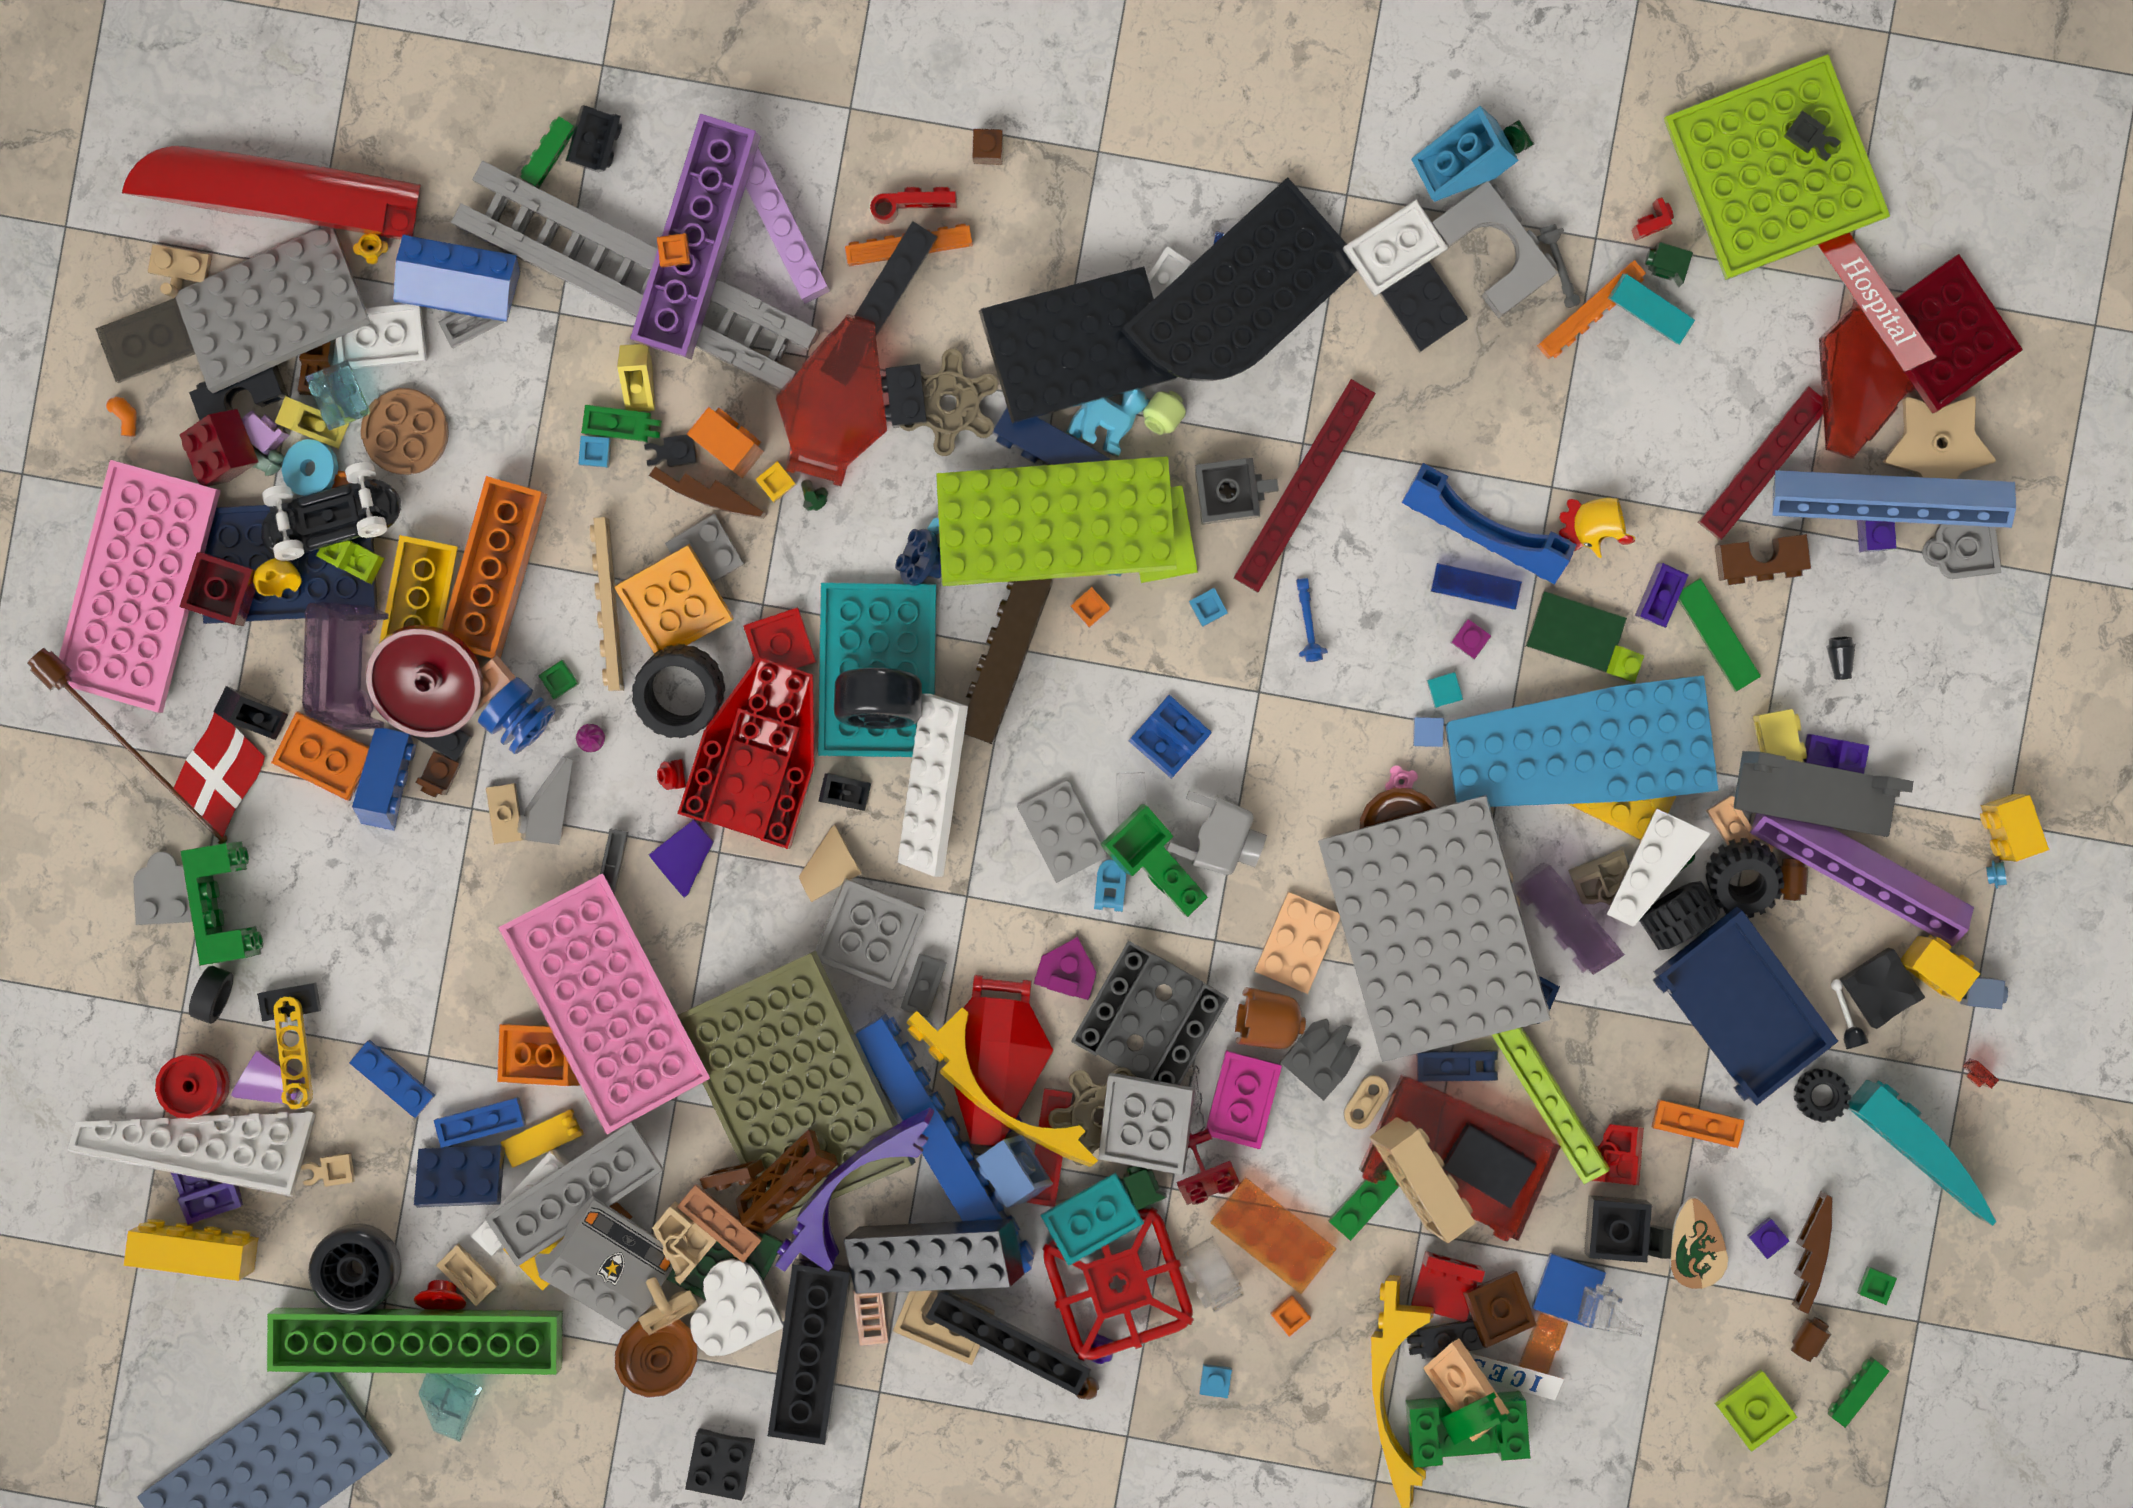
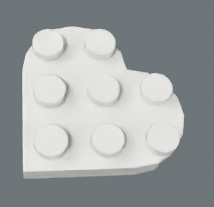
(735, 1309)

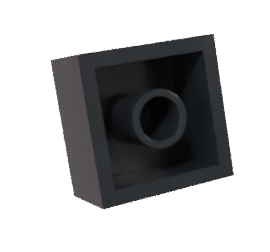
(1618, 1229)

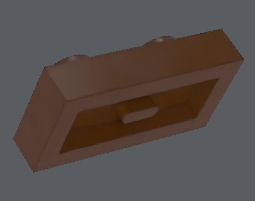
(740, 1173)

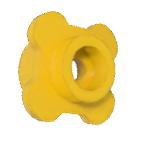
(367, 240)

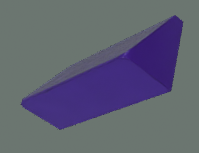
(1661, 595)

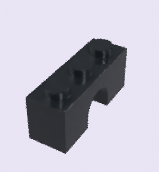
(264, 387)

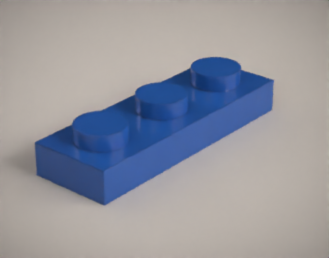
(392, 1079)
(479, 1122)

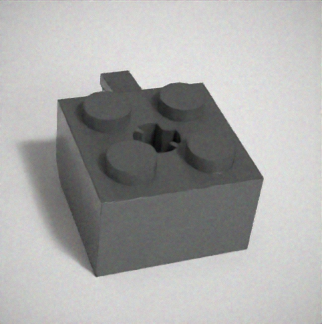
(1239, 476)

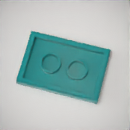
(1092, 1219)

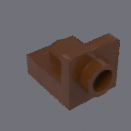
(438, 775)

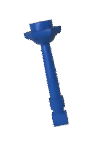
(1312, 651)

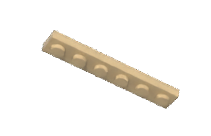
(606, 593)

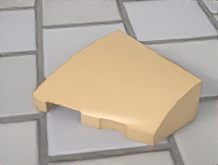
(828, 866)
(682, 1241)

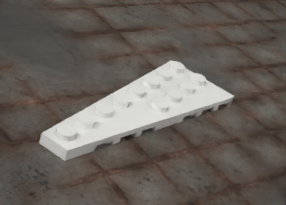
(235, 1150)

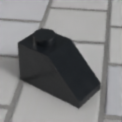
(250, 713)

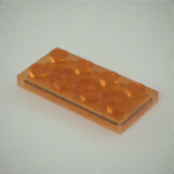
(1273, 1235)

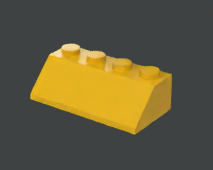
(419, 584)

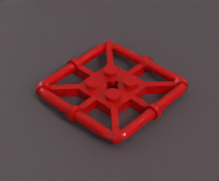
(1135, 1292)

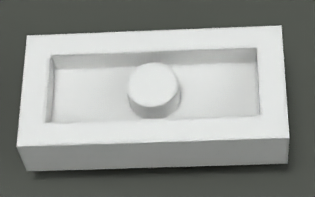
(1166, 270)

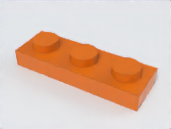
(1697, 1123)

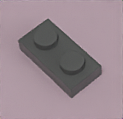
(923, 985)

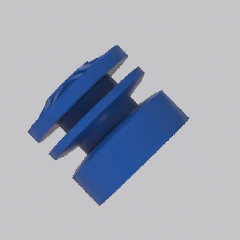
(514, 713)

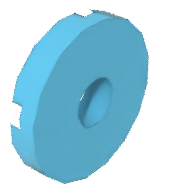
(295, 464)

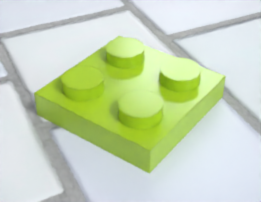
(1756, 1410)

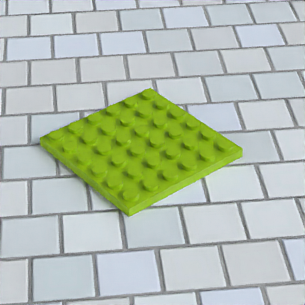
(1761, 190)

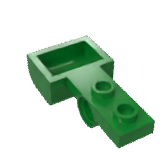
(1140, 844)

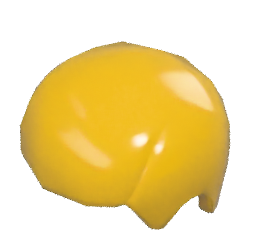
(275, 577)

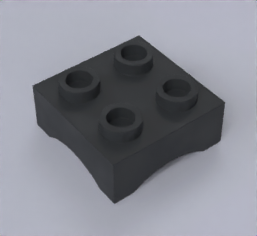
(1882, 988)
(719, 1464)

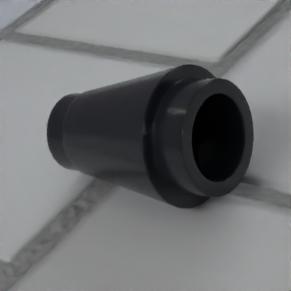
(1841, 656)

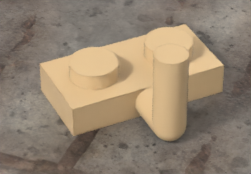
(178, 266)
(666, 1311)

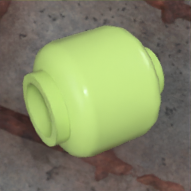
(1164, 412)

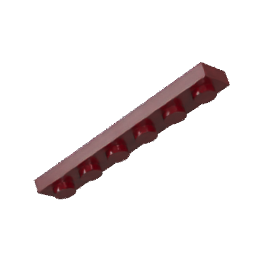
(1763, 463)

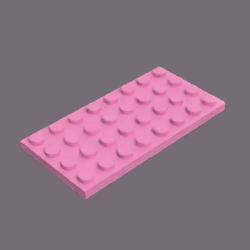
(131, 585)
(604, 1003)

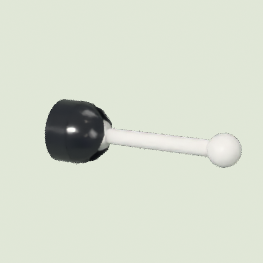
(1853, 1035)

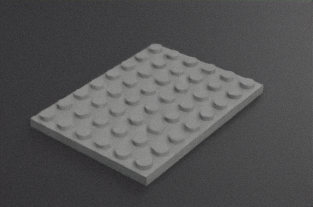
(1434, 929)

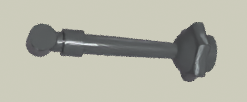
(1551, 235)

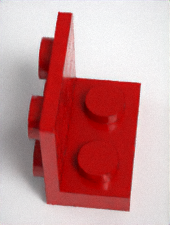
(1443, 1284)

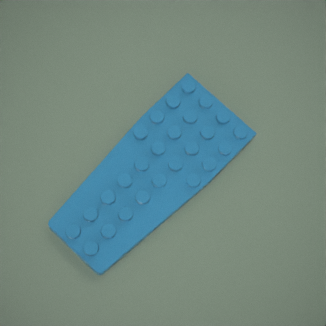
(1588, 747)

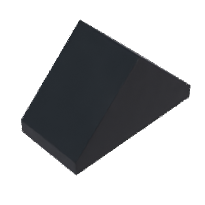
(844, 791)

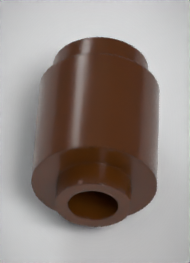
(1795, 879)
(1810, 1338)

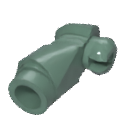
(269, 463)

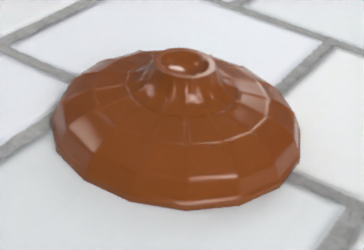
(655, 1362)

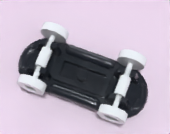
(329, 516)

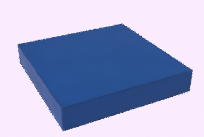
(1563, 1287)

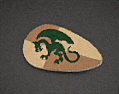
(1697, 1246)

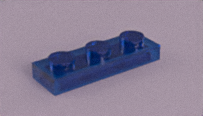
(1475, 586)

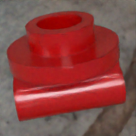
(671, 774)

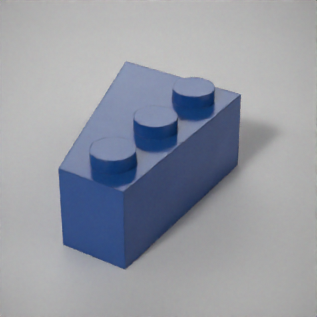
(384, 778)

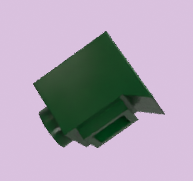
(1669, 262)
(1143, 1186)

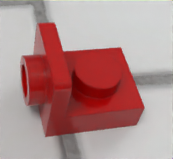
(1650, 225)

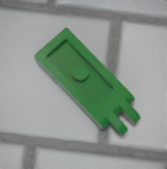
(619, 423)

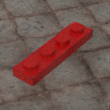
(1048, 1159)

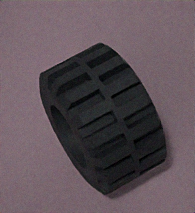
(1741, 857)
(1680, 915)

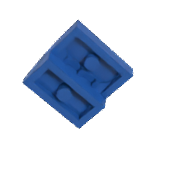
(1170, 736)

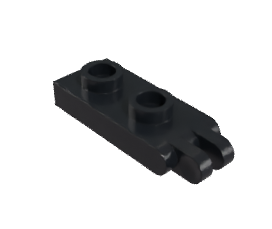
(1438, 1337)

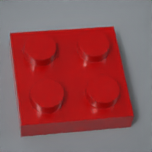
(781, 639)

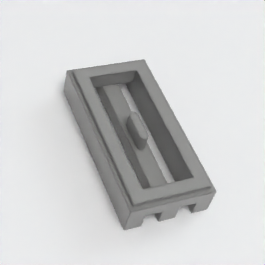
(469, 335)

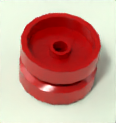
(192, 1085)

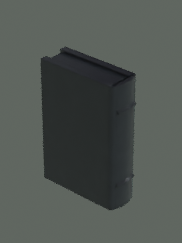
(1489, 1164)

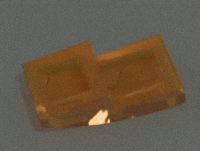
(1543, 1343)

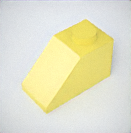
(636, 377)
(308, 422)

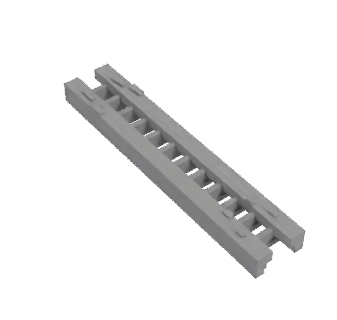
(614, 291)

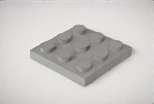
(869, 933)
(1146, 1123)

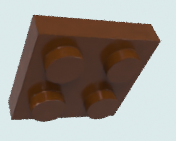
(1499, 1309)

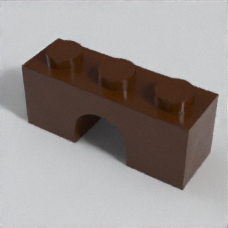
(1788, 557)

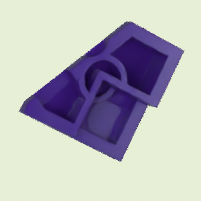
(683, 856)

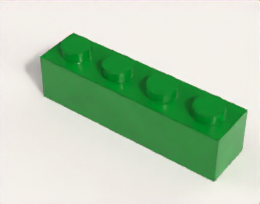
(548, 152)
(1857, 1392)

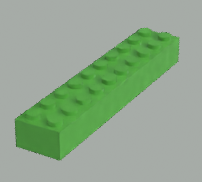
(415, 1341)

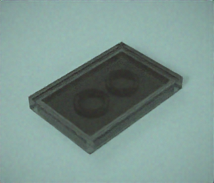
(145, 341)

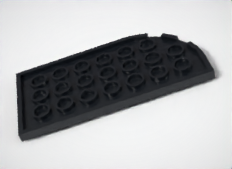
(1244, 291)

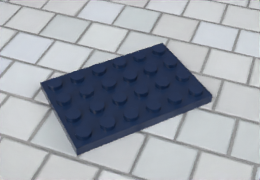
(237, 538)

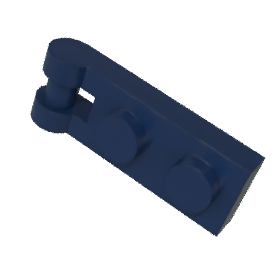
(1456, 1066)

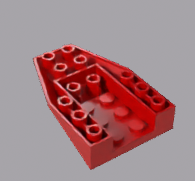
(757, 756)

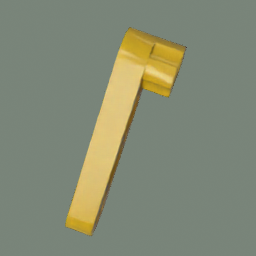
(288, 1053)

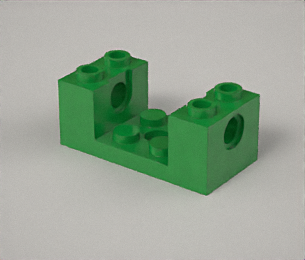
(207, 918)
(1431, 1441)

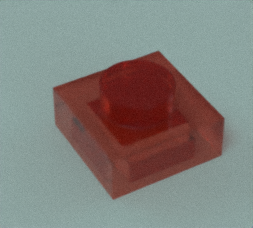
(1979, 1074)

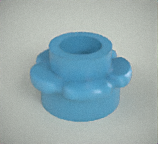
(1996, 874)

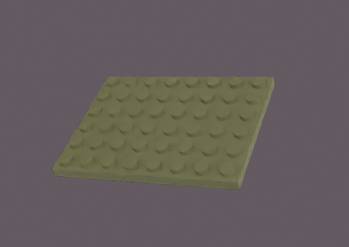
(787, 1065)

